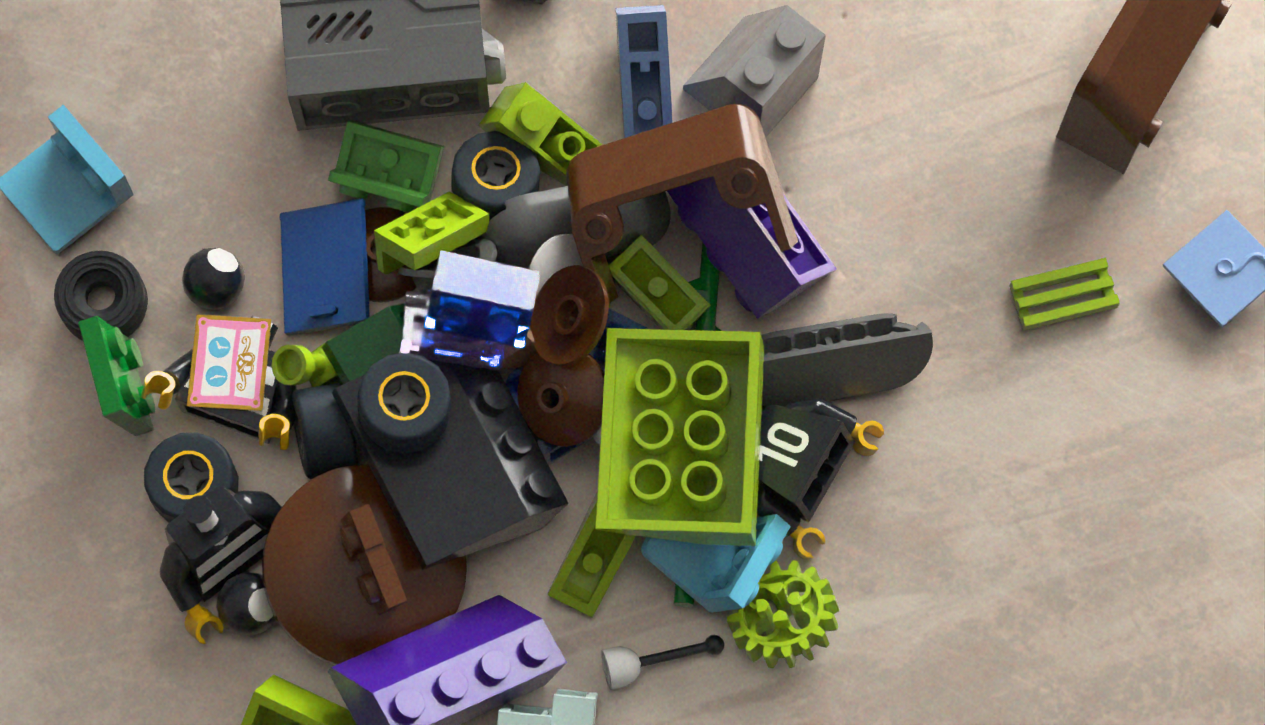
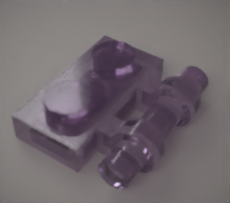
(443, 345)

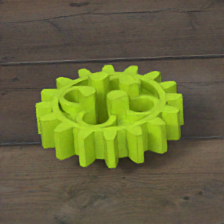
(811, 611)

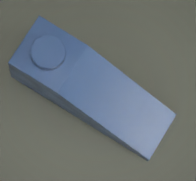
(643, 68)

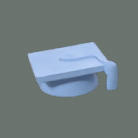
(1221, 268)

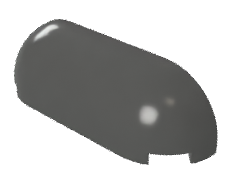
(544, 214)
(843, 358)

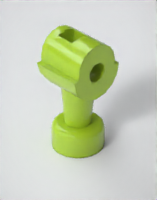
(297, 365)

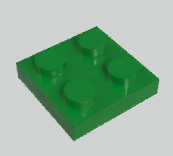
(116, 377)

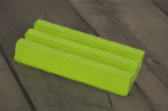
(1102, 283)

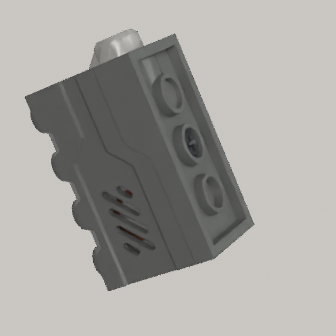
(386, 60)

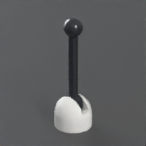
(623, 665)

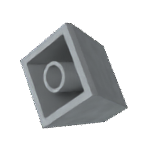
(761, 64)

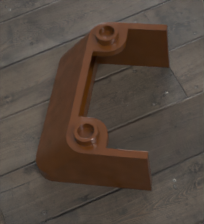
(1133, 74)
(713, 143)

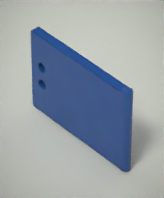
(324, 267)

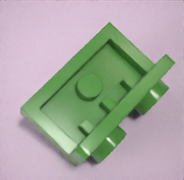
(386, 166)

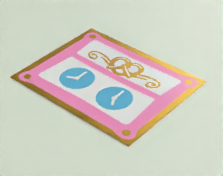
(229, 362)

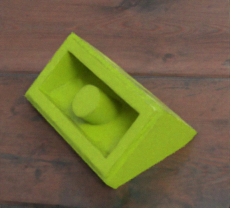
(657, 287)

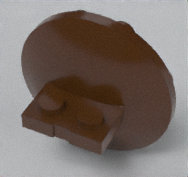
(346, 572)

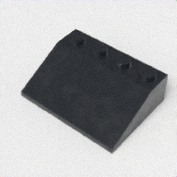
(471, 485)

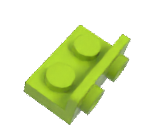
(427, 230)

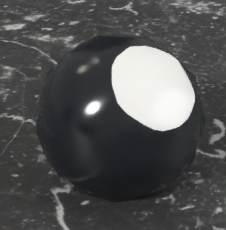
(213, 278)
(244, 605)

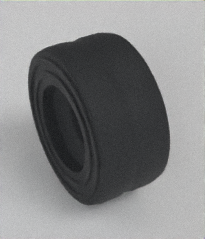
(97, 270)

